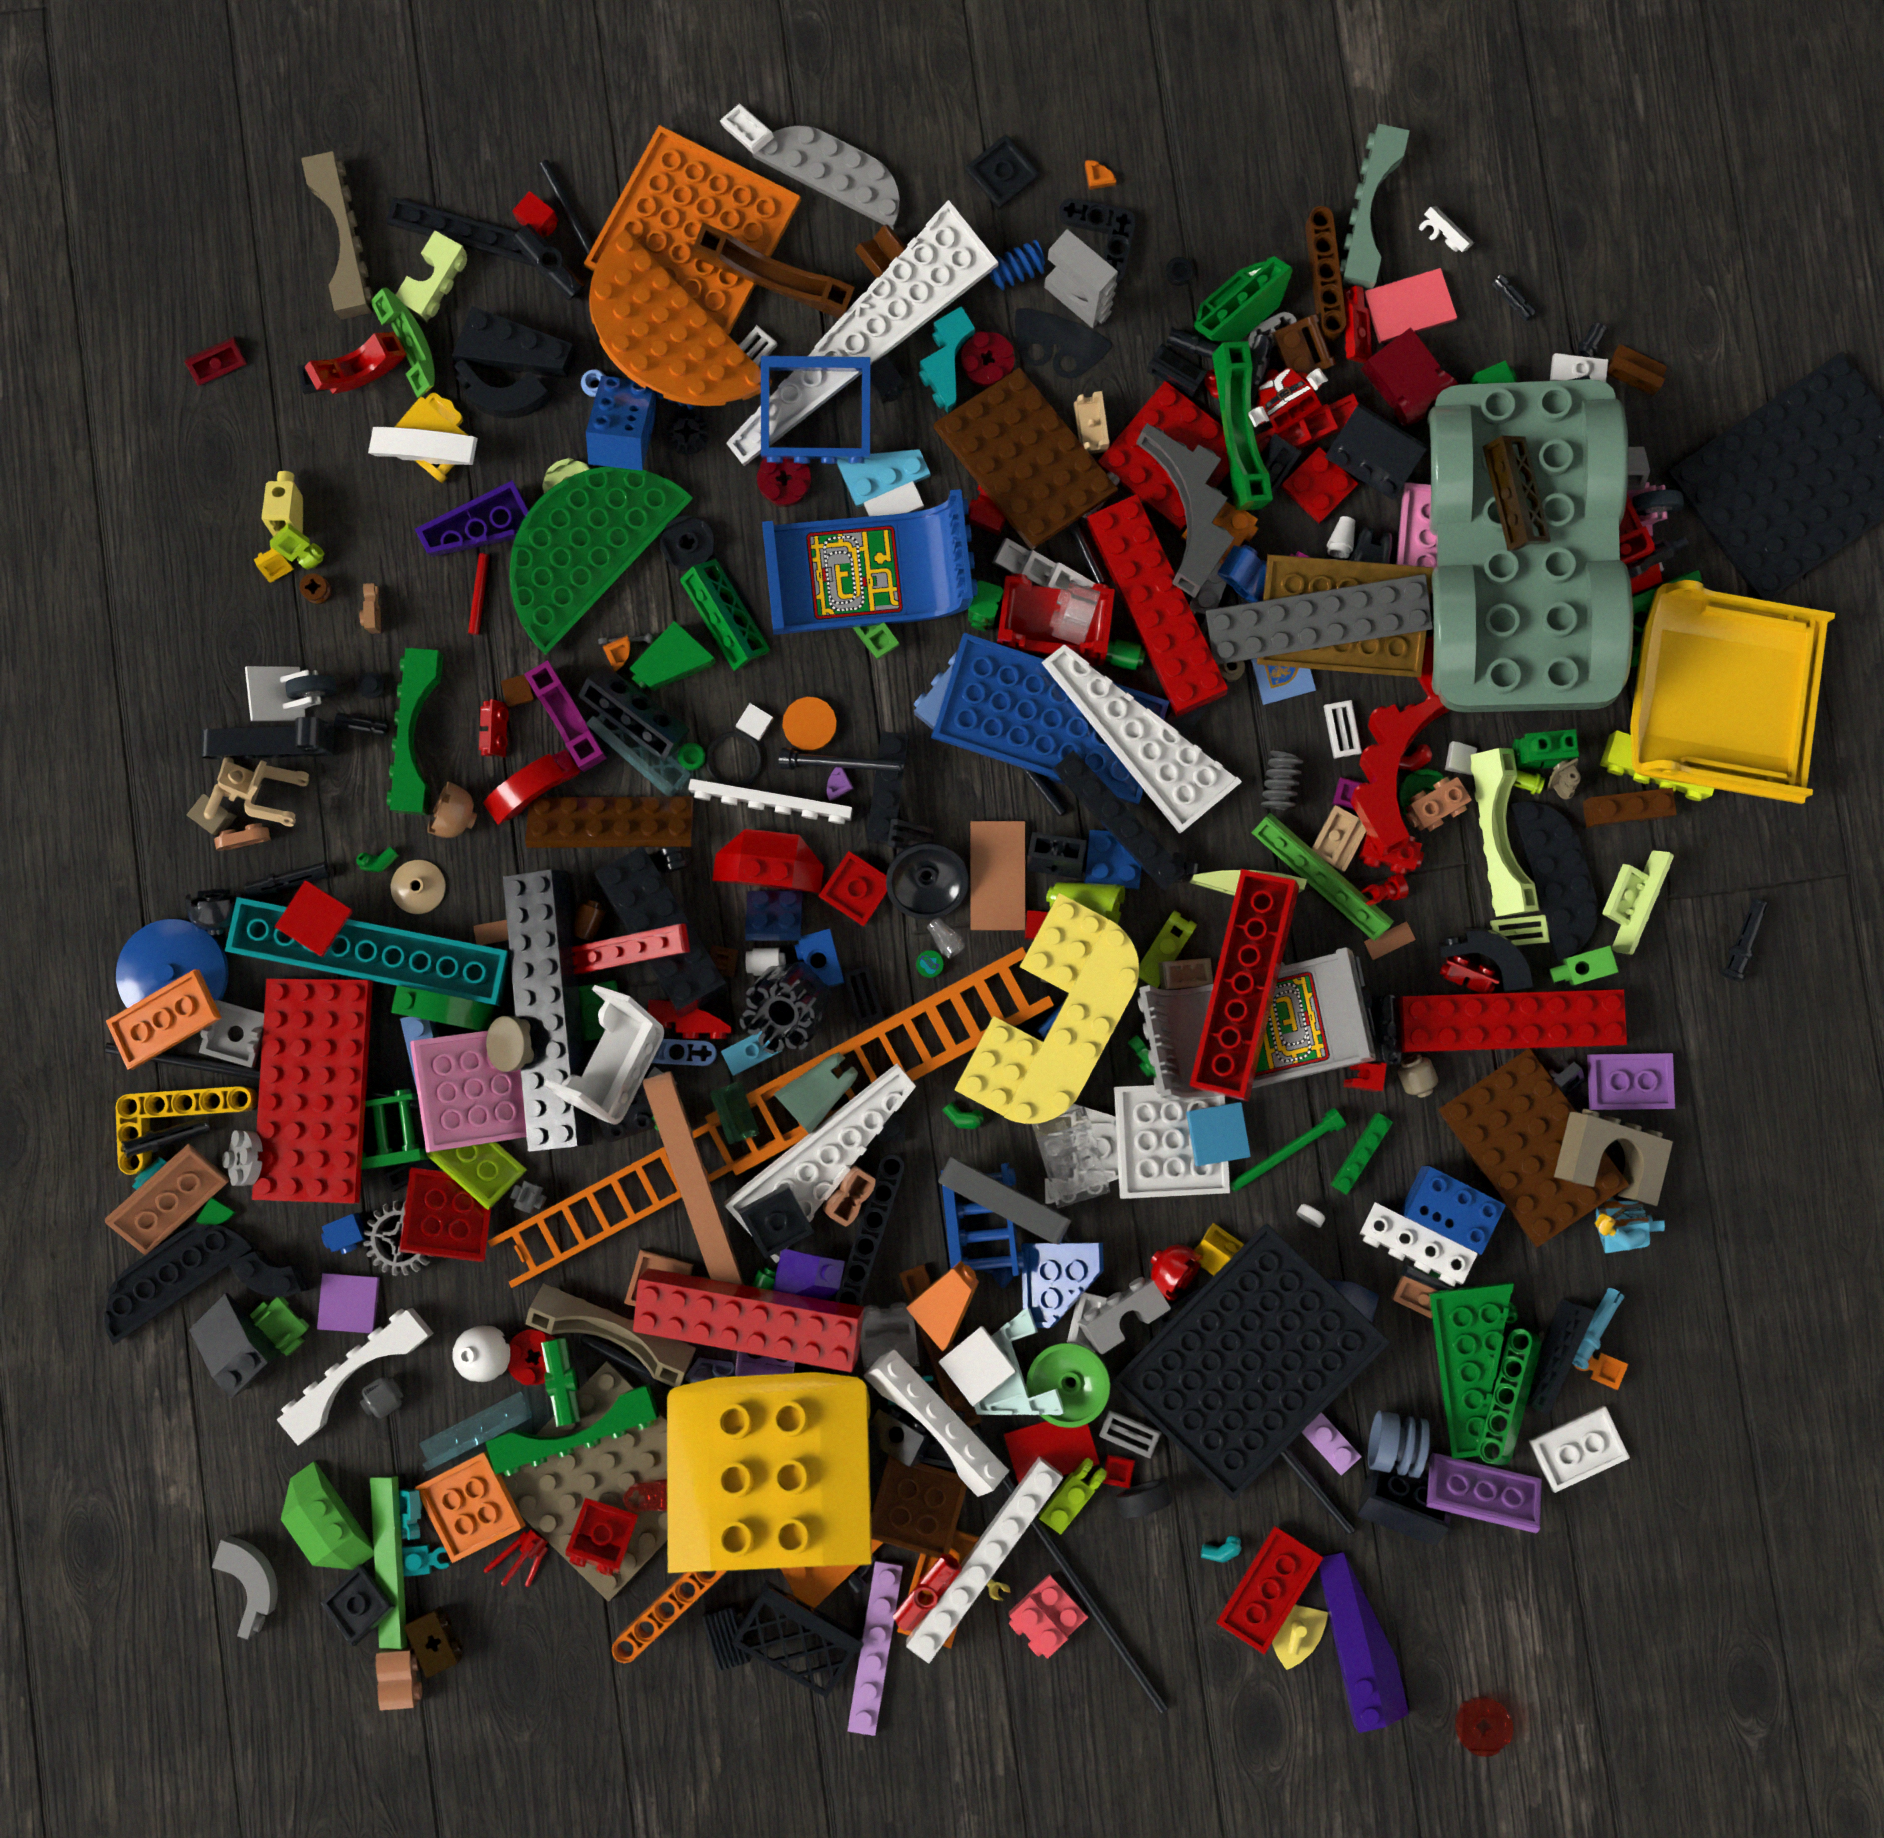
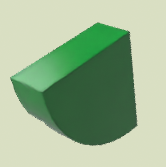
(215, 1213)

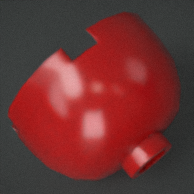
(1174, 1269)

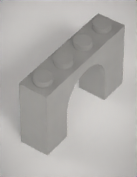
(1081, 279)

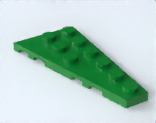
(1468, 1349)

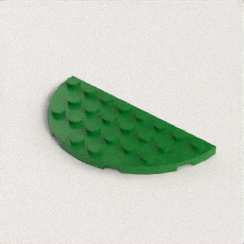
(582, 541)

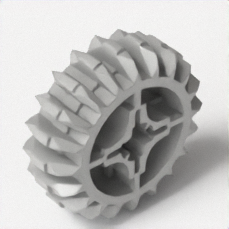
(378, 1249)

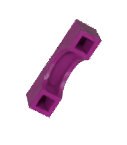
(565, 716)

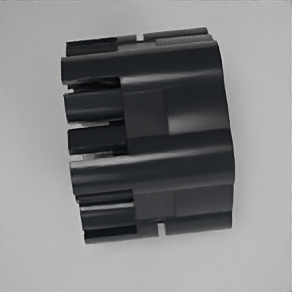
(777, 1021)

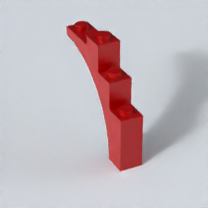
(1377, 802)

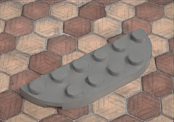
(834, 170)

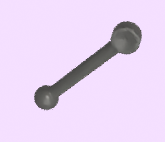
(649, 638)

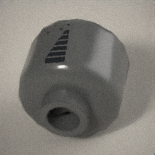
(381, 1397)

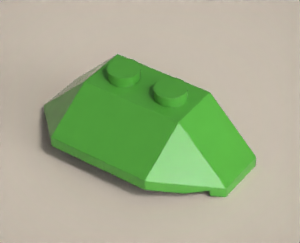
(323, 1522)

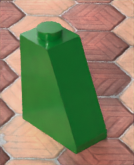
(670, 659)

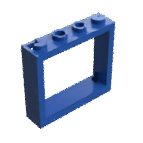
(814, 363)

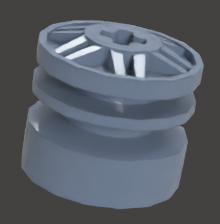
(1403, 1444)

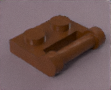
(1294, 349)

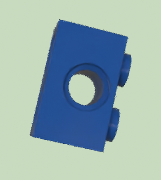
(821, 943)

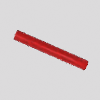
(478, 595)

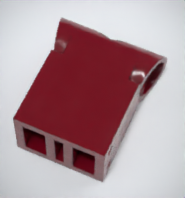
(1407, 377)

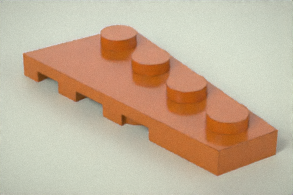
(816, 1583)

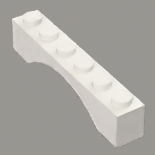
(311, 1413)
(970, 1456)

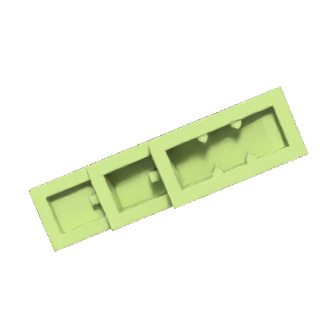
(1227, 880)

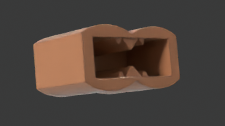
(847, 1198)
(397, 1678)

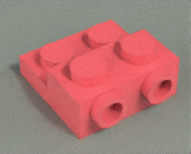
(1046, 1617)

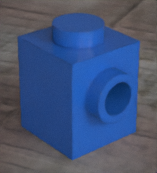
(344, 1233)

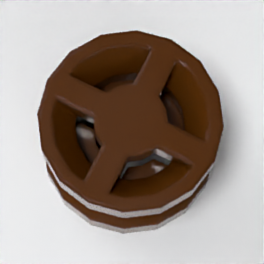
(319, 593)

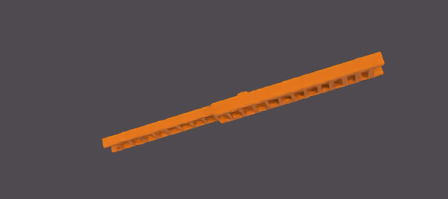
(767, 1091)

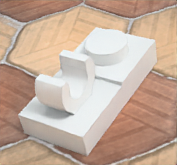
(1455, 237)

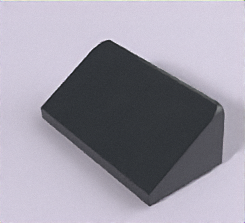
(1278, 459)

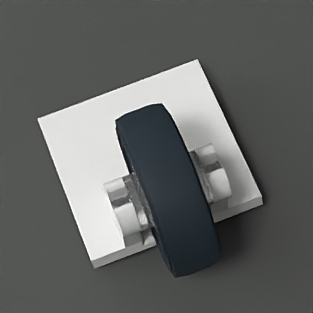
(285, 692)

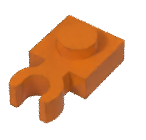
(1606, 1370)

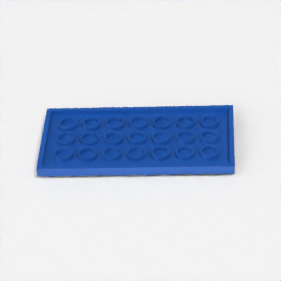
(1018, 713)

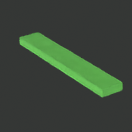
(1322, 877)
(389, 1558)

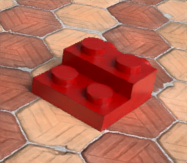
(601, 1537)

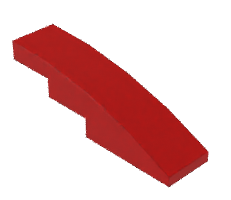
(1315, 426)

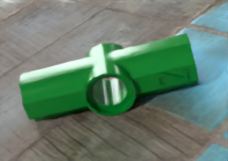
(561, 1381)

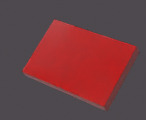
(1057, 1445)

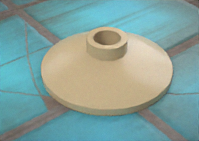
(430, 892)

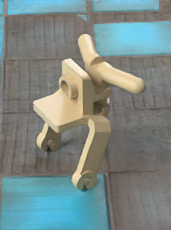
(245, 784)

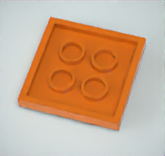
(470, 1506)

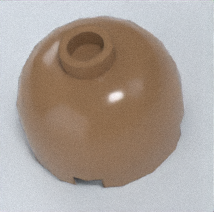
(452, 812)

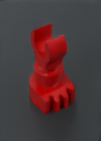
(1393, 889)

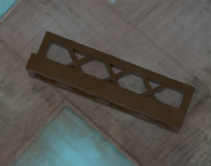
(1511, 492)

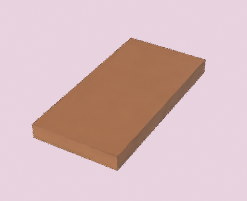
(997, 875)
(167, 1199)

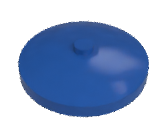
(165, 953)

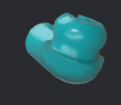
(1225, 1552)

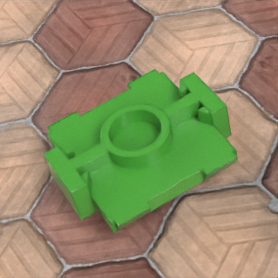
(280, 1324)

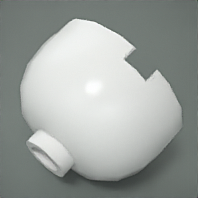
(481, 1353)

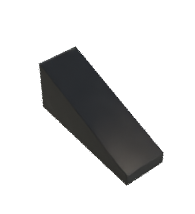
(400, 1176)

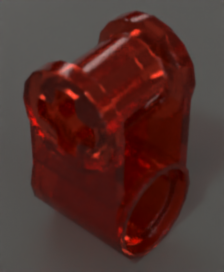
(654, 1494)

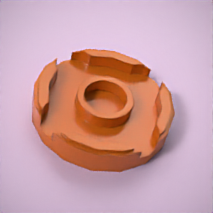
(809, 724)

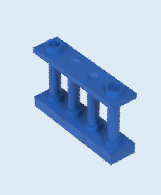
(958, 1238)

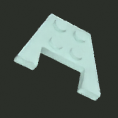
(1012, 1394)

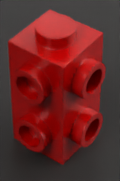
(1400, 861)

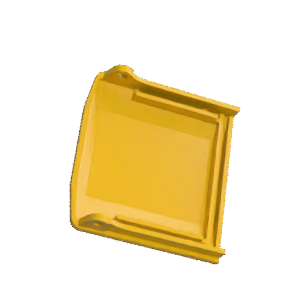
(1728, 692)
(768, 1473)

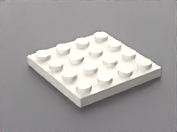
(1157, 1146)

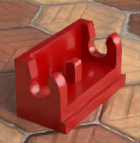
(1370, 1075)

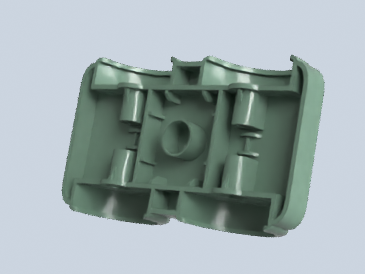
(1555, 616)

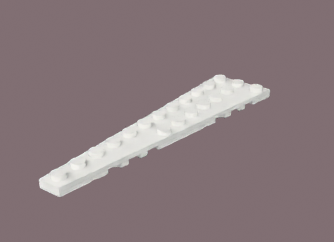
(915, 287)

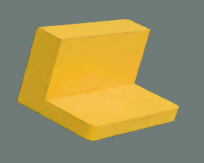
(1216, 1248)

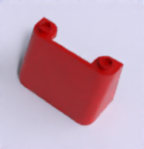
(1027, 618)

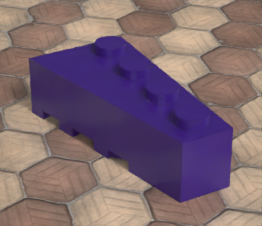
(477, 523)

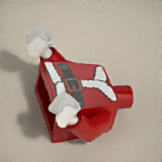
(1287, 397)

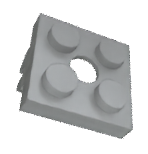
(216, 1038)

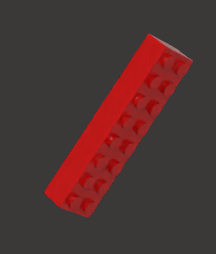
(1156, 605)
(1244, 985)
(1512, 1021)
(748, 1319)

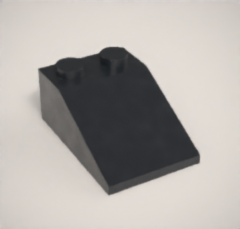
(233, 1346)

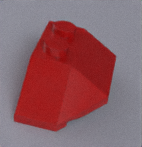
(769, 862)

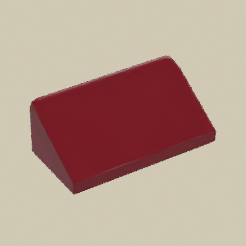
(215, 361)

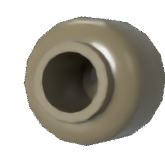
(1418, 1075)

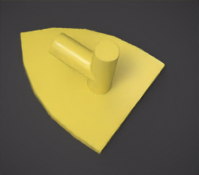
(1299, 1635)

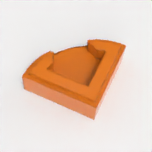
(1098, 175)
(618, 652)

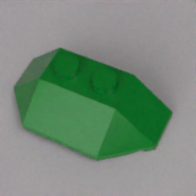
(1243, 301)

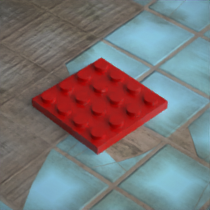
(1142, 473)

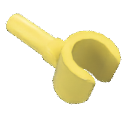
(994, 1587)

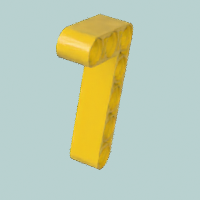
(173, 1107)

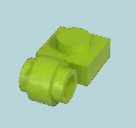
(293, 543)

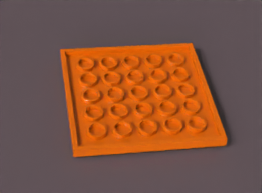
(677, 191)

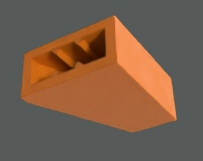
(945, 1303)

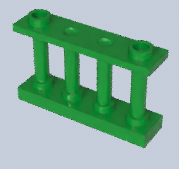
(384, 1154)

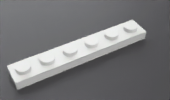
(782, 803)

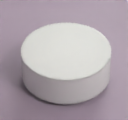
(1311, 1215)

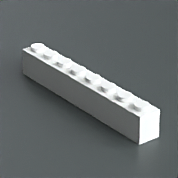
(985, 1559)

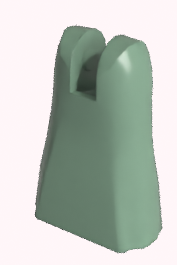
(816, 1091)

